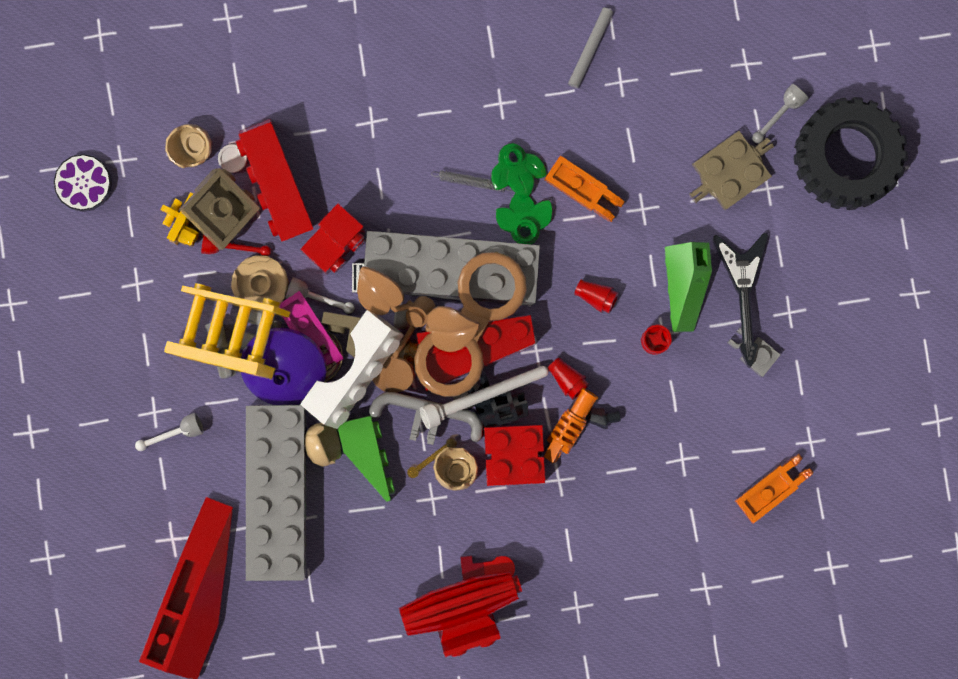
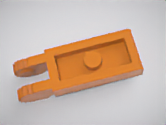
(582, 187)
(771, 490)

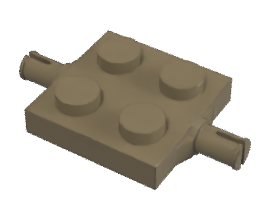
(731, 170)

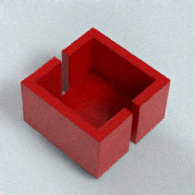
(514, 455)

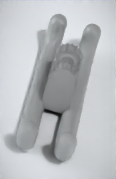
(414, 403)

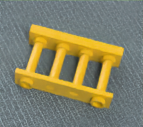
(231, 358)

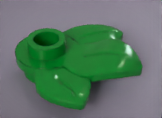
(517, 174)
(524, 214)

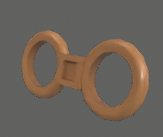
(477, 313)

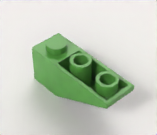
(688, 279)
(362, 448)

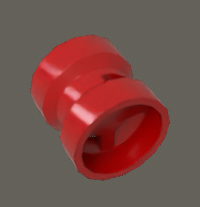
(659, 336)

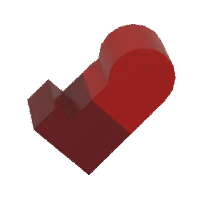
(497, 565)

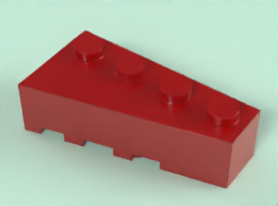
(275, 180)
(497, 342)

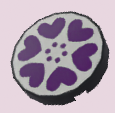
(82, 182)

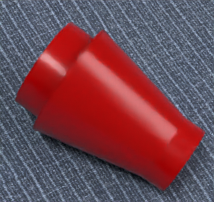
(598, 296)
(568, 378)

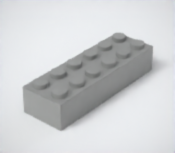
(433, 265)
(275, 493)

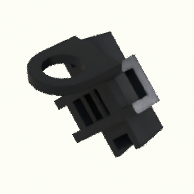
(494, 413)

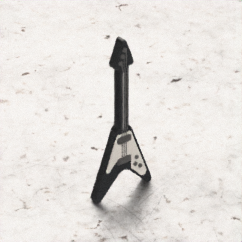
(742, 272)

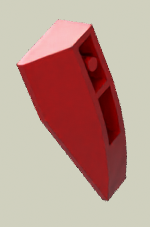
(193, 598)

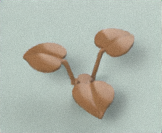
(448, 326)

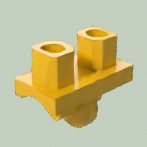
(179, 230)

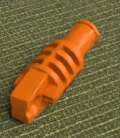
(570, 426)

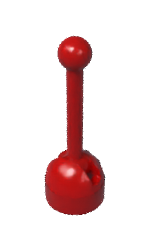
(209, 248)

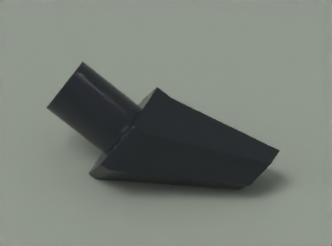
(599, 418)

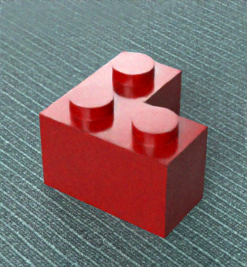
(334, 239)

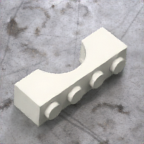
(373, 345)

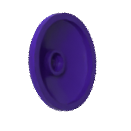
(295, 359)

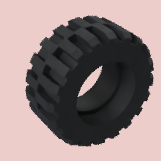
(882, 134)

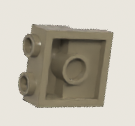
(220, 207)

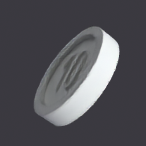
(230, 159)

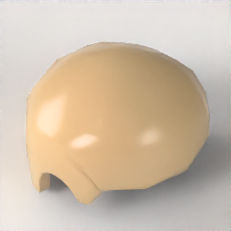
(188, 146)
(322, 444)
(455, 468)

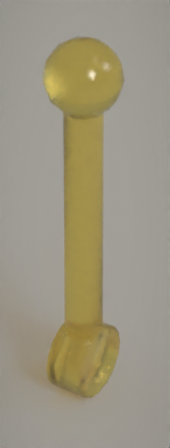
(413, 472)

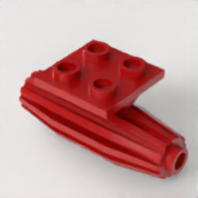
(462, 611)

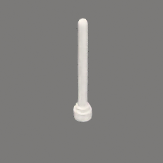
(433, 414)

